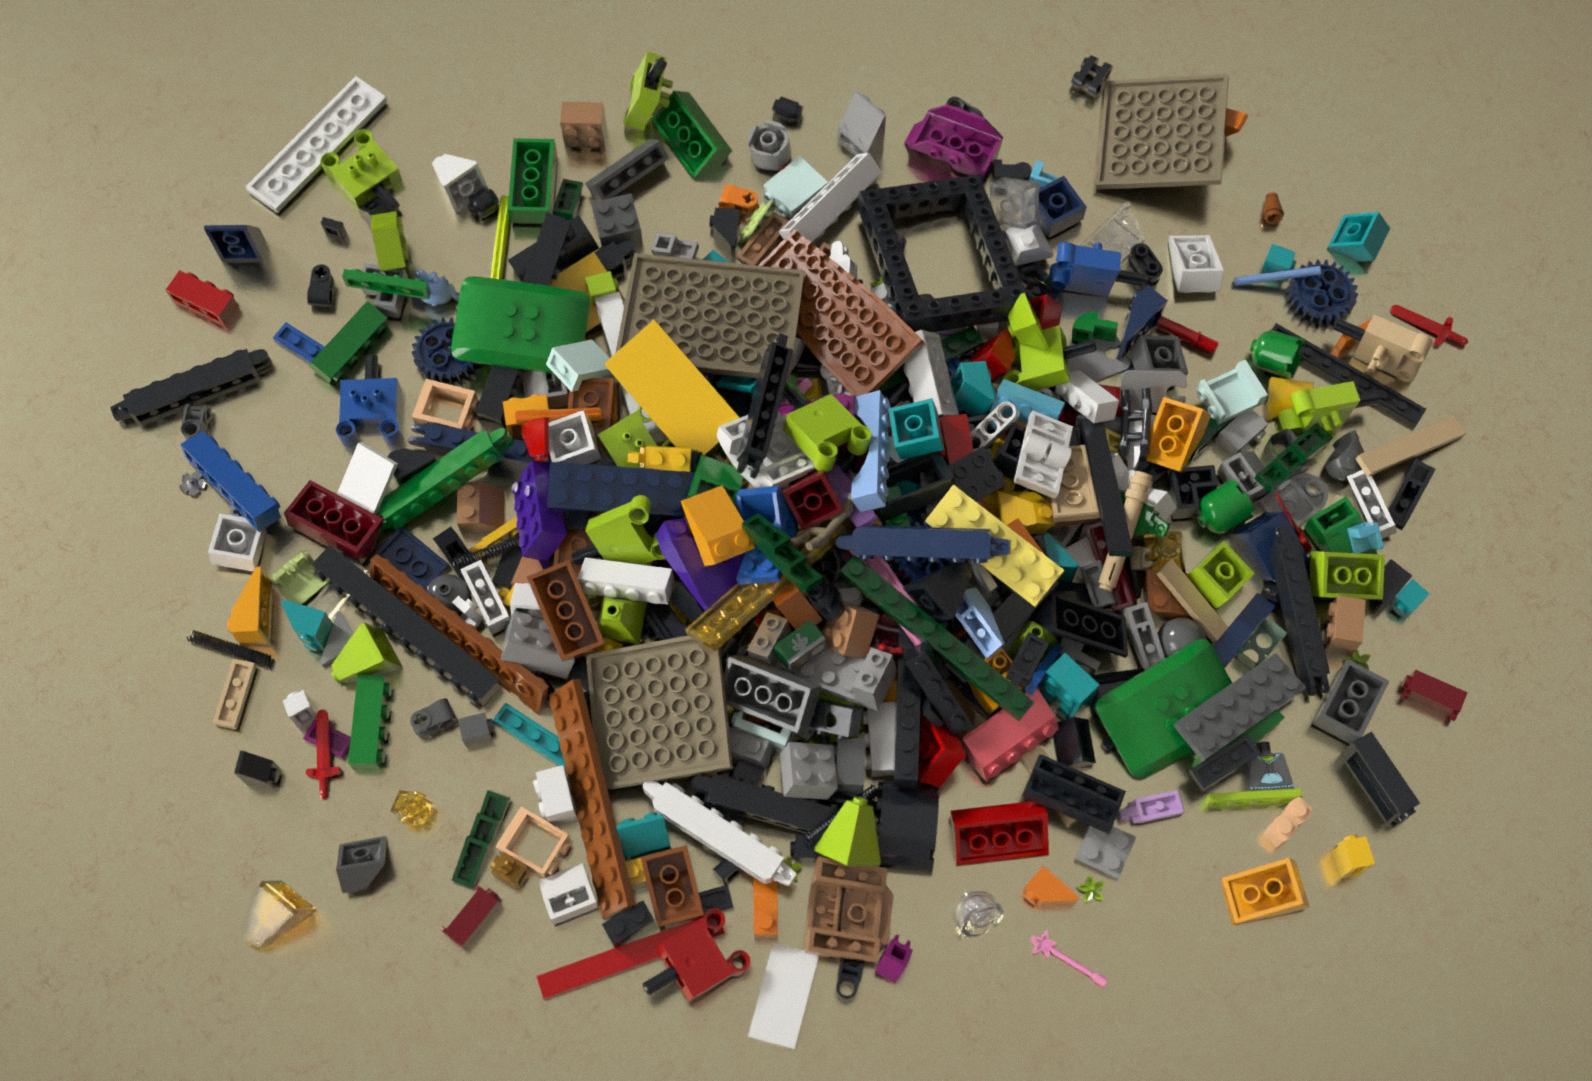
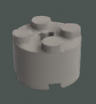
(769, 145)

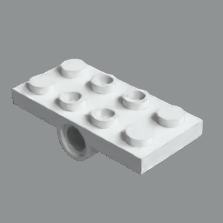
(1043, 454)

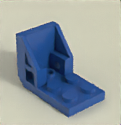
(772, 506)

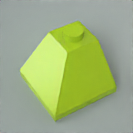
(1026, 324)

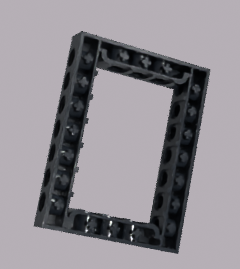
(950, 312)

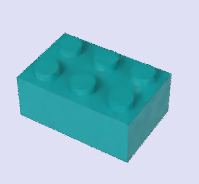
(1068, 687)

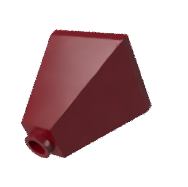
(812, 499)

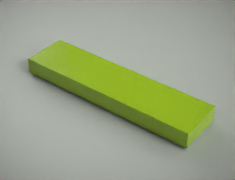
(1252, 797)

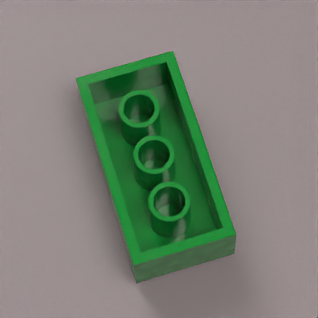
(532, 180)

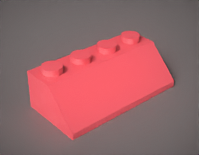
(1004, 739)

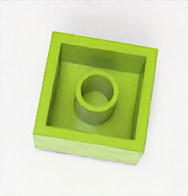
(1220, 574)

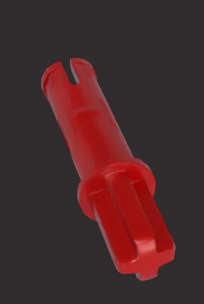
(1187, 334)

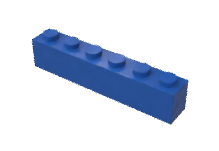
(231, 480)

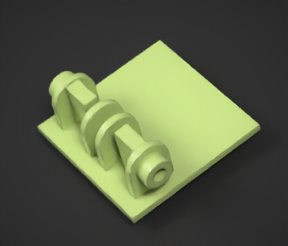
(757, 219)
(297, 578)

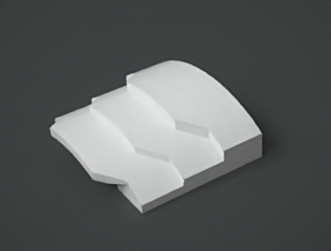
(783, 461)

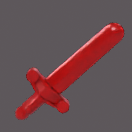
(1442, 331)
(1299, 532)
(883, 647)
(323, 768)

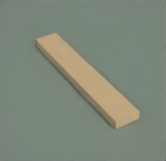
(1410, 446)

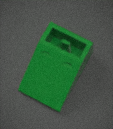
(1330, 527)

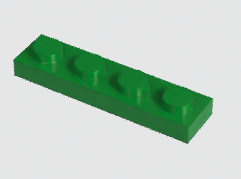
(388, 284)

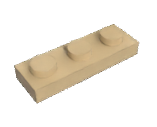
(234, 694)

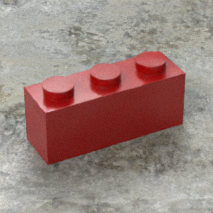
(202, 297)

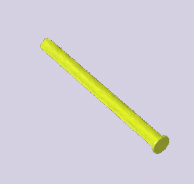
(501, 239)

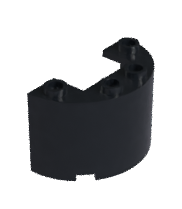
(907, 827)

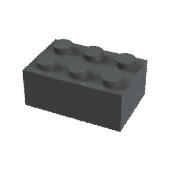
(1350, 702)

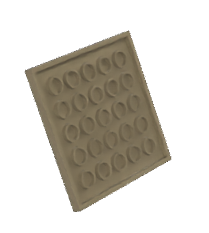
(1163, 132)
(659, 711)

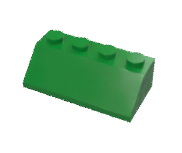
(691, 134)

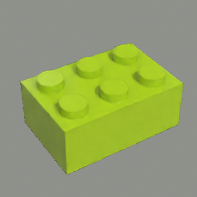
(389, 240)
(1347, 575)

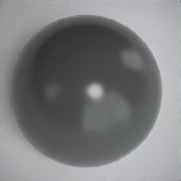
(1179, 633)

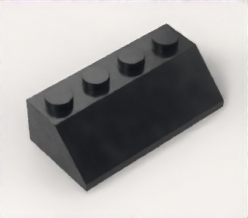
(1083, 623)

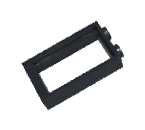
(909, 468)
(1380, 779)

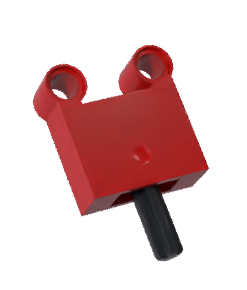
(696, 959)

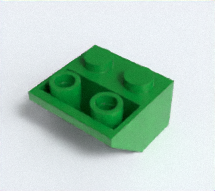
(712, 474)

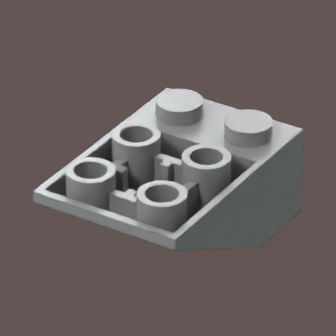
(862, 126)

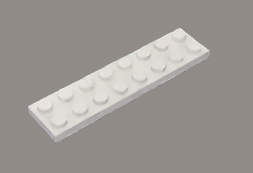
(324, 133)

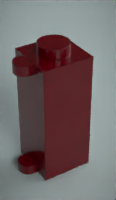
(1433, 693)
(473, 917)

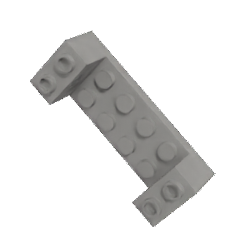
(843, 676)

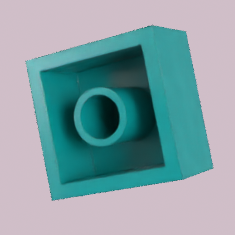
(916, 429)

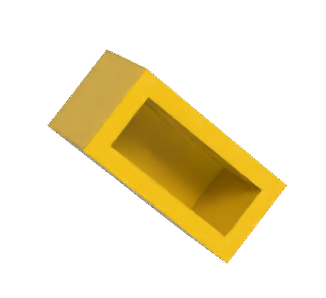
(1353, 856)

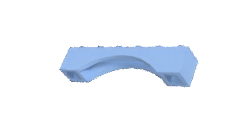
(869, 485)

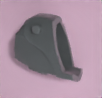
(1342, 460)

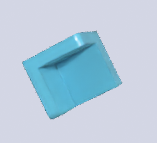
(1038, 175)
(1365, 537)

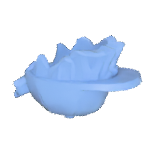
(440, 288)

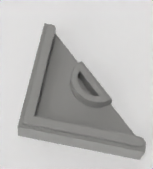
(337, 639)

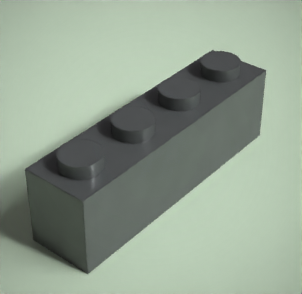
(627, 170)

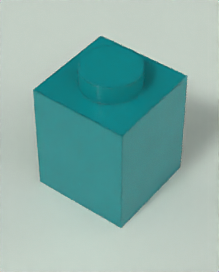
(1279, 259)
(1409, 599)

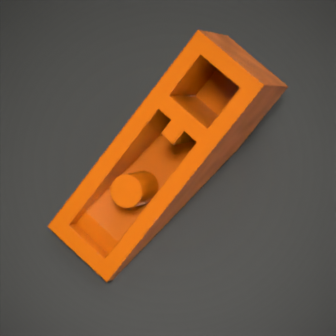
(765, 910)

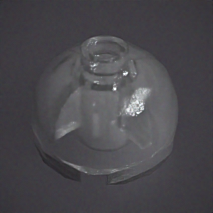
(976, 912)

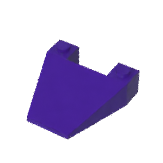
(681, 552)

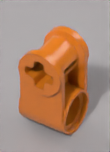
(739, 198)

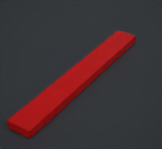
(610, 962)

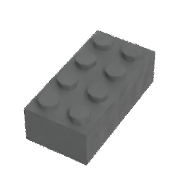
(770, 693)

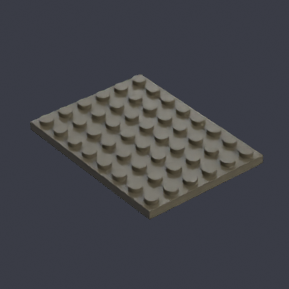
(714, 309)

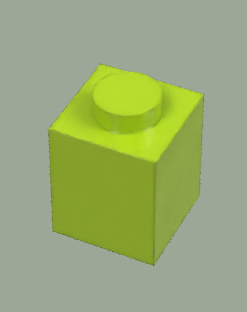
(601, 285)

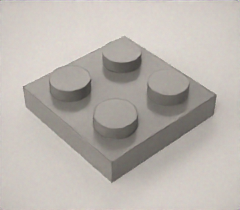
(1105, 851)

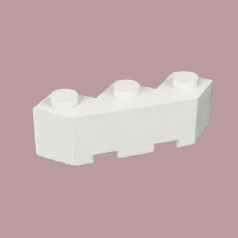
(1160, 499)

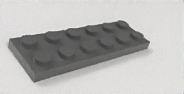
(1239, 707)

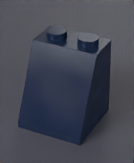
(1256, 539)

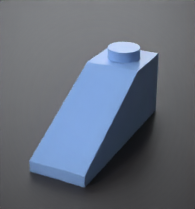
(979, 622)

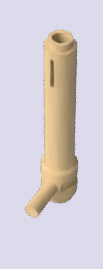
(1135, 498)

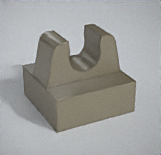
(1140, 558)

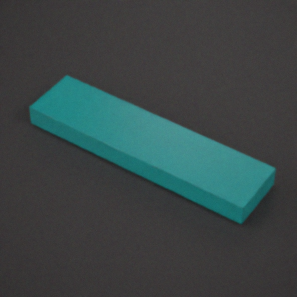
(530, 733)

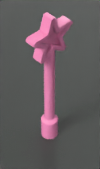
(1046, 946)

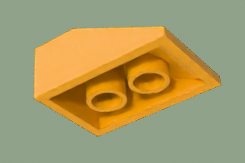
(1176, 433)
(716, 526)
(252, 610)
(1266, 891)

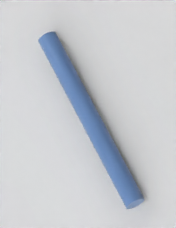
(1310, 271)

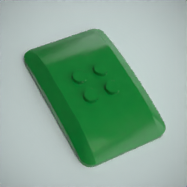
(516, 322)
(1146, 707)

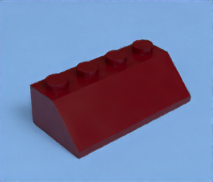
(334, 521)

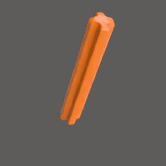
(523, 416)

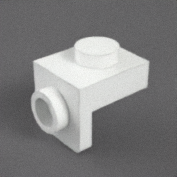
(469, 614)

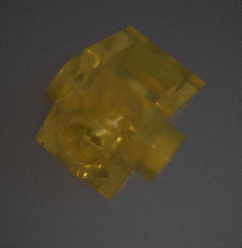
(411, 807)

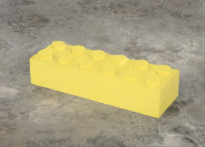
(1024, 570)

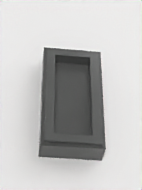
(1099, 596)

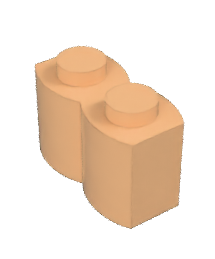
(1288, 821)

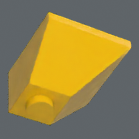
(1028, 507)

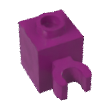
(894, 959)

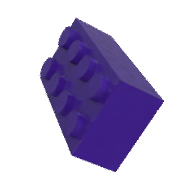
(538, 527)

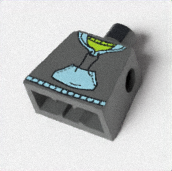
(1268, 771)

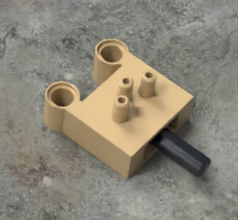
(1388, 346)

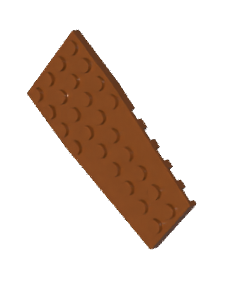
(844, 320)

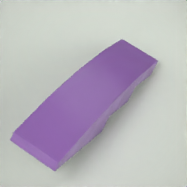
(842, 484)

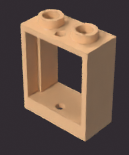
(426, 399)
(515, 829)

